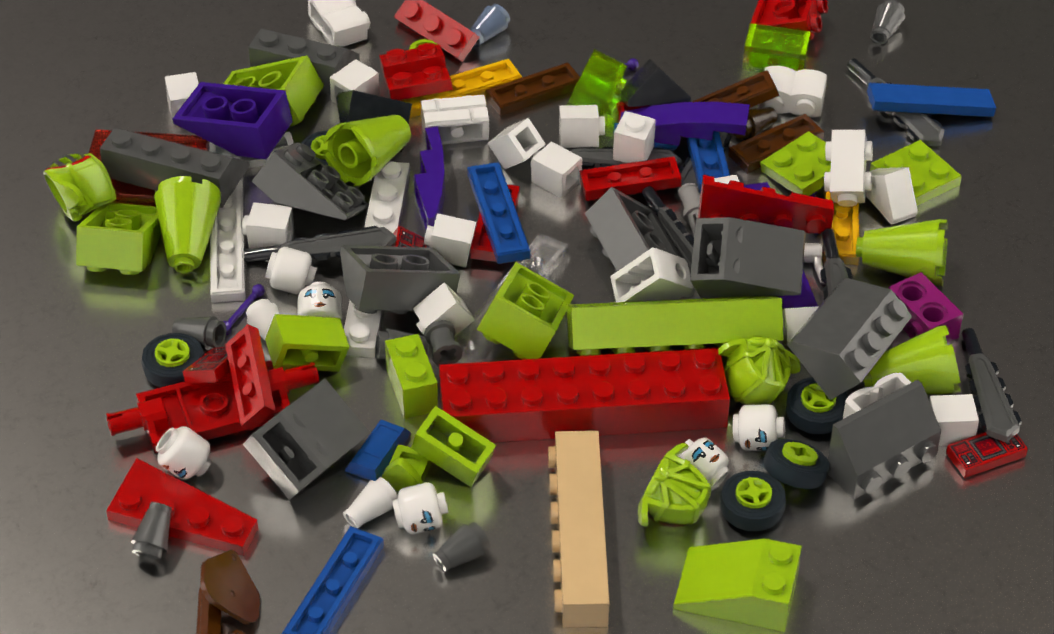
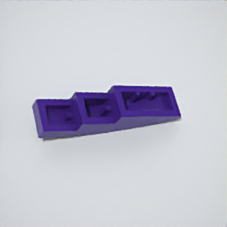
(695, 120)
(430, 183)

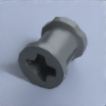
(441, 338)

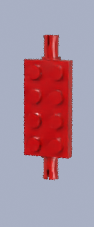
(204, 407)

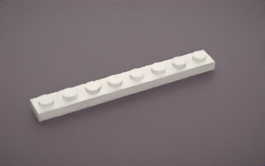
(383, 211)

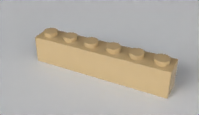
(580, 530)

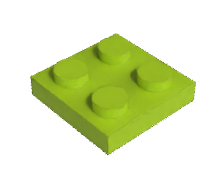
(799, 165)
(928, 171)

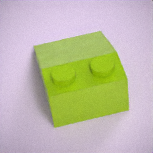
(293, 75)
(118, 238)
(525, 313)
(741, 582)

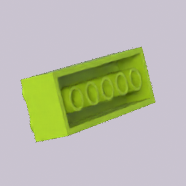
(671, 322)

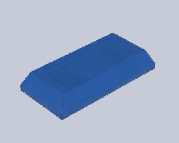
(377, 450)

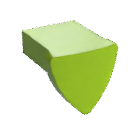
(406, 468)

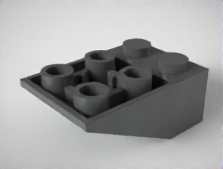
(301, 181)
(746, 258)
(306, 438)

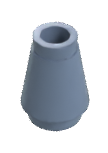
(490, 23)

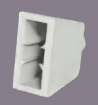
(652, 278)

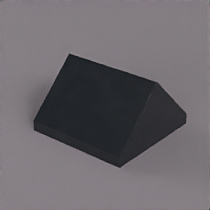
(652, 87)
(359, 105)

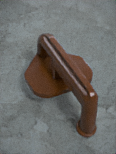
(226, 588)

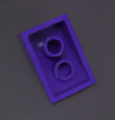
(237, 117)

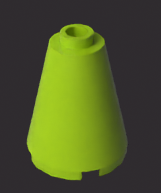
(365, 146)
(186, 219)
(907, 249)
(921, 359)

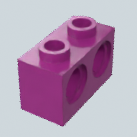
(927, 307)

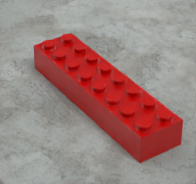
(588, 394)

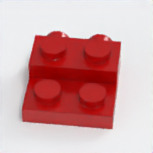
(791, 14)
(415, 71)

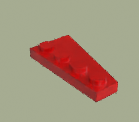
(764, 206)
(194, 513)

